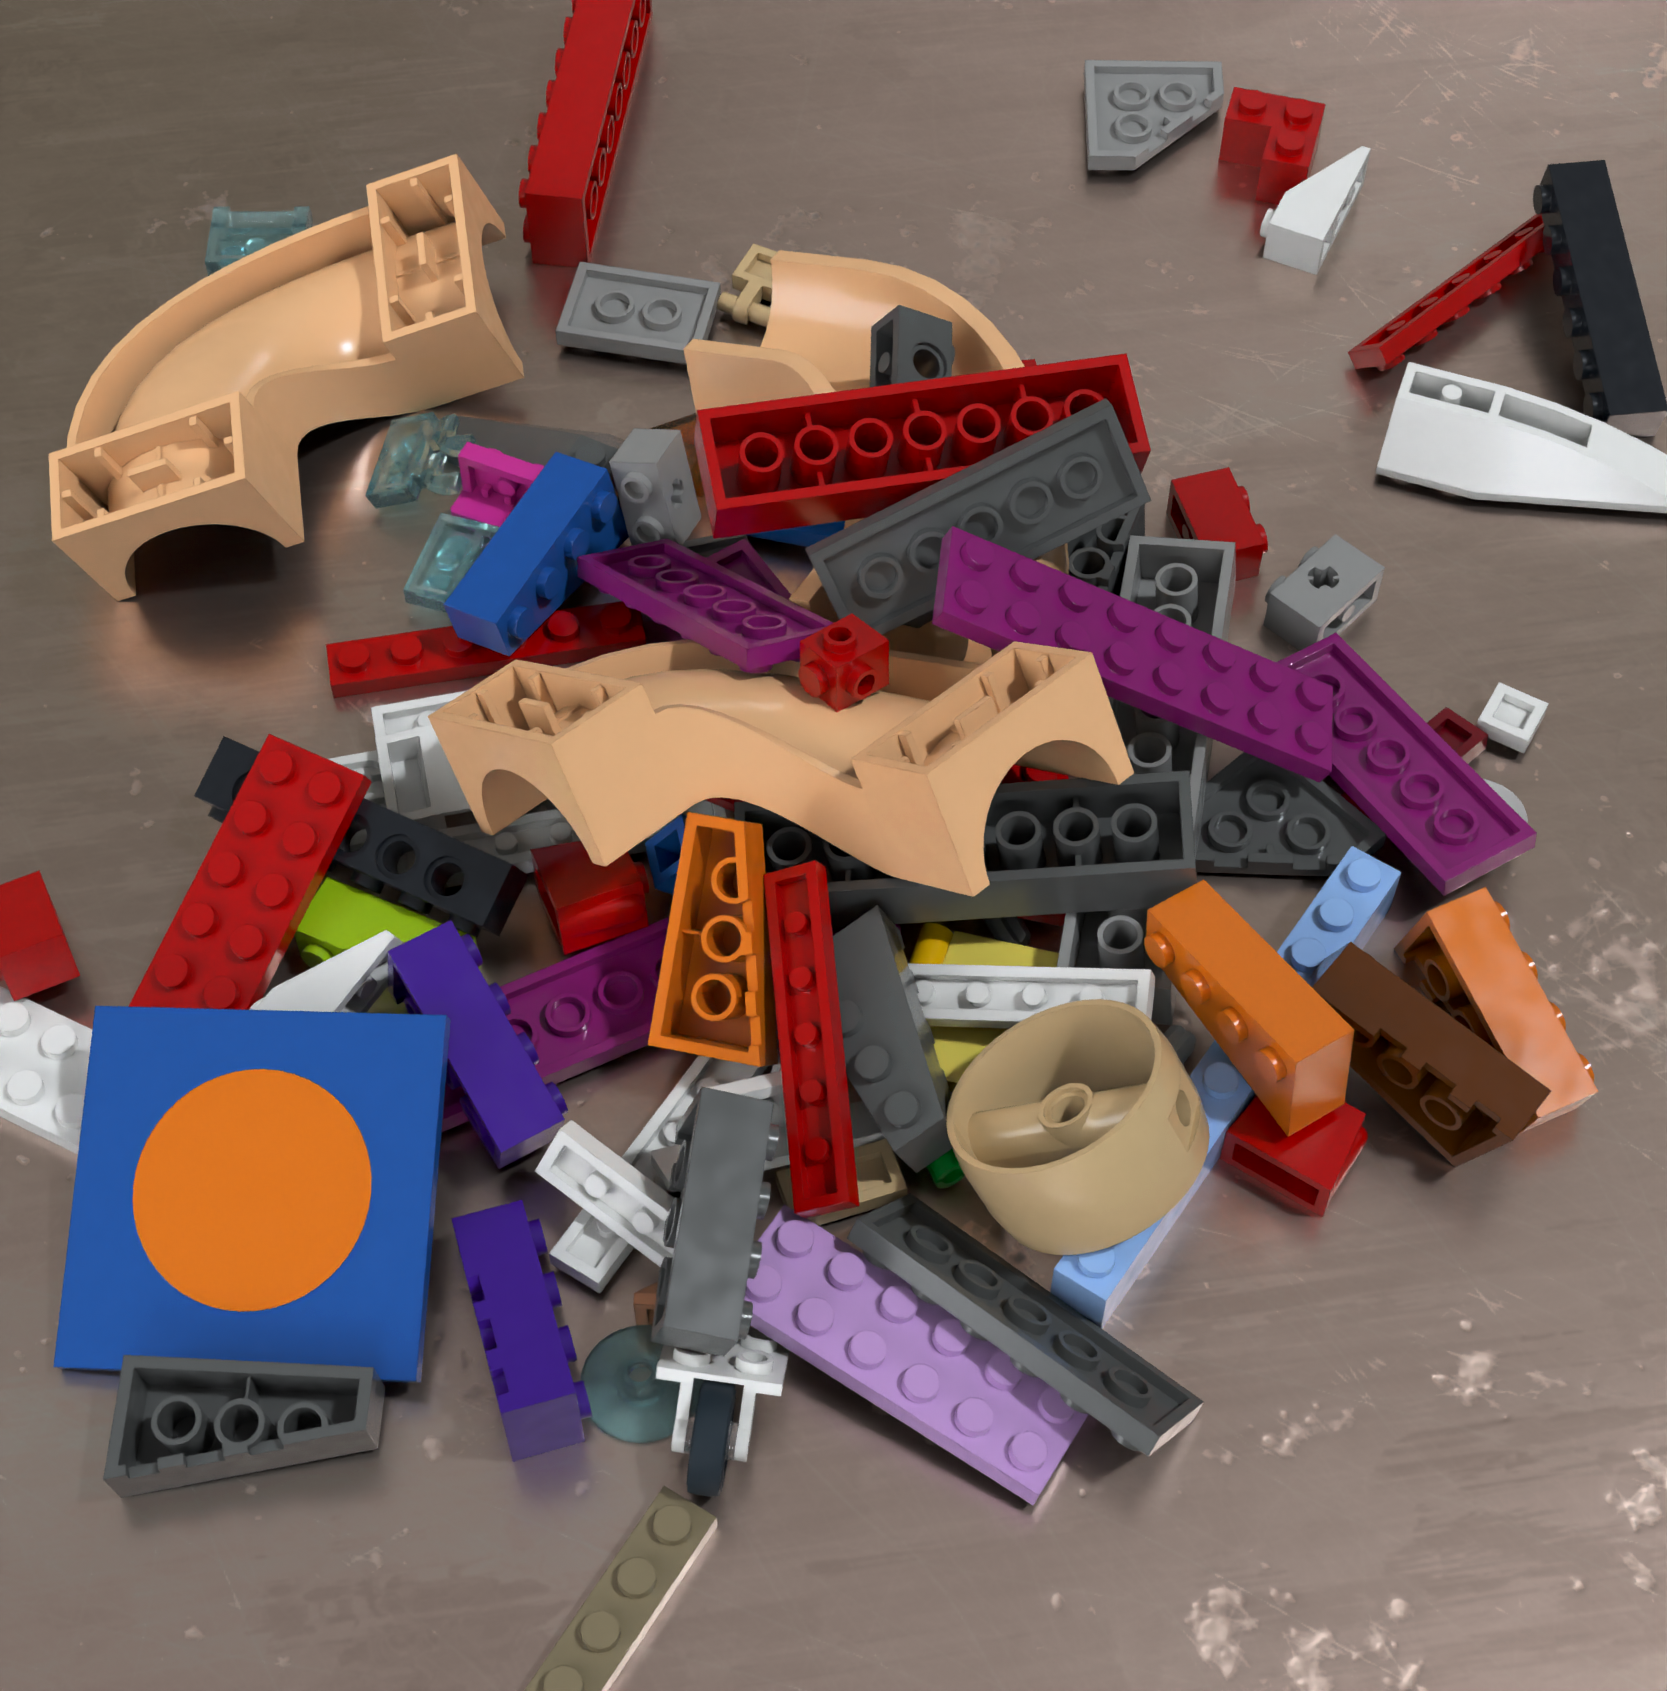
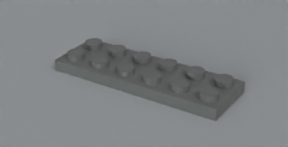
(1018, 498)
(1026, 1323)

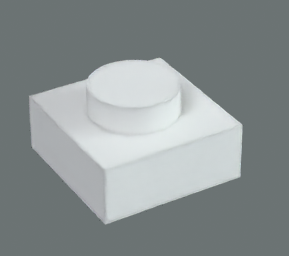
(1512, 717)

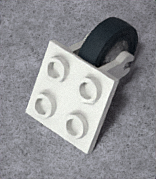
(712, 1434)

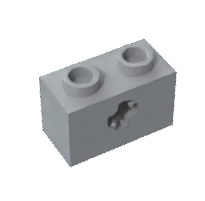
(655, 486)
(1323, 593)

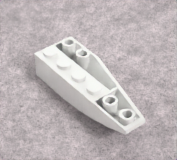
(1514, 447)

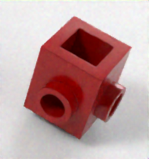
(844, 662)

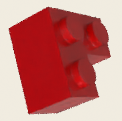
(1272, 134)

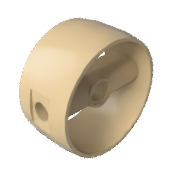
(1078, 1127)

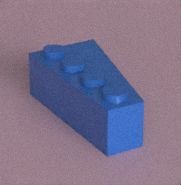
(534, 555)

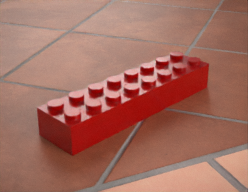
(582, 128)
(877, 445)

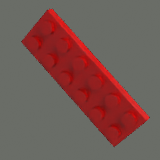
(254, 882)

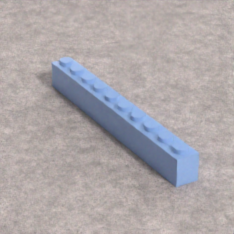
(1341, 913)

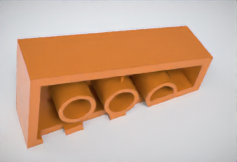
(717, 952)
(1496, 994)
(1253, 1005)

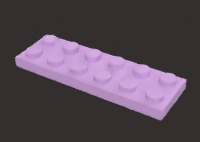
(907, 1356)

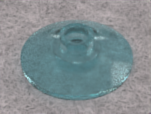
(627, 1407)

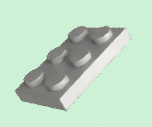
(636, 312)

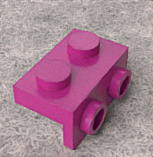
(491, 484)

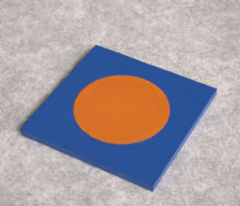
(255, 1188)

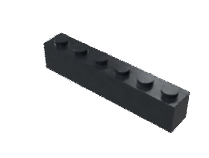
(1600, 298)

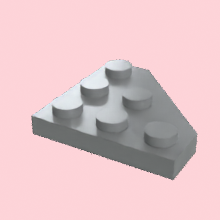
(1144, 107)

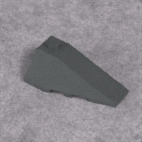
(539, 443)

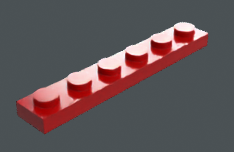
(1451, 298)
(441, 656)
(810, 1041)

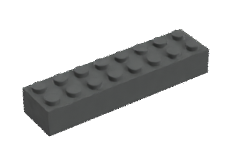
(1044, 853)

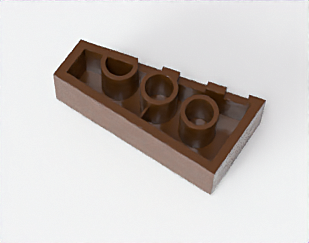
(1425, 1061)

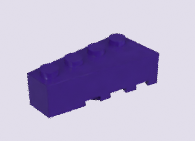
(485, 1056)
(519, 1330)

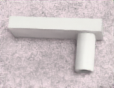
(608, 1189)

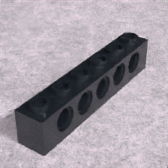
(488, 885)

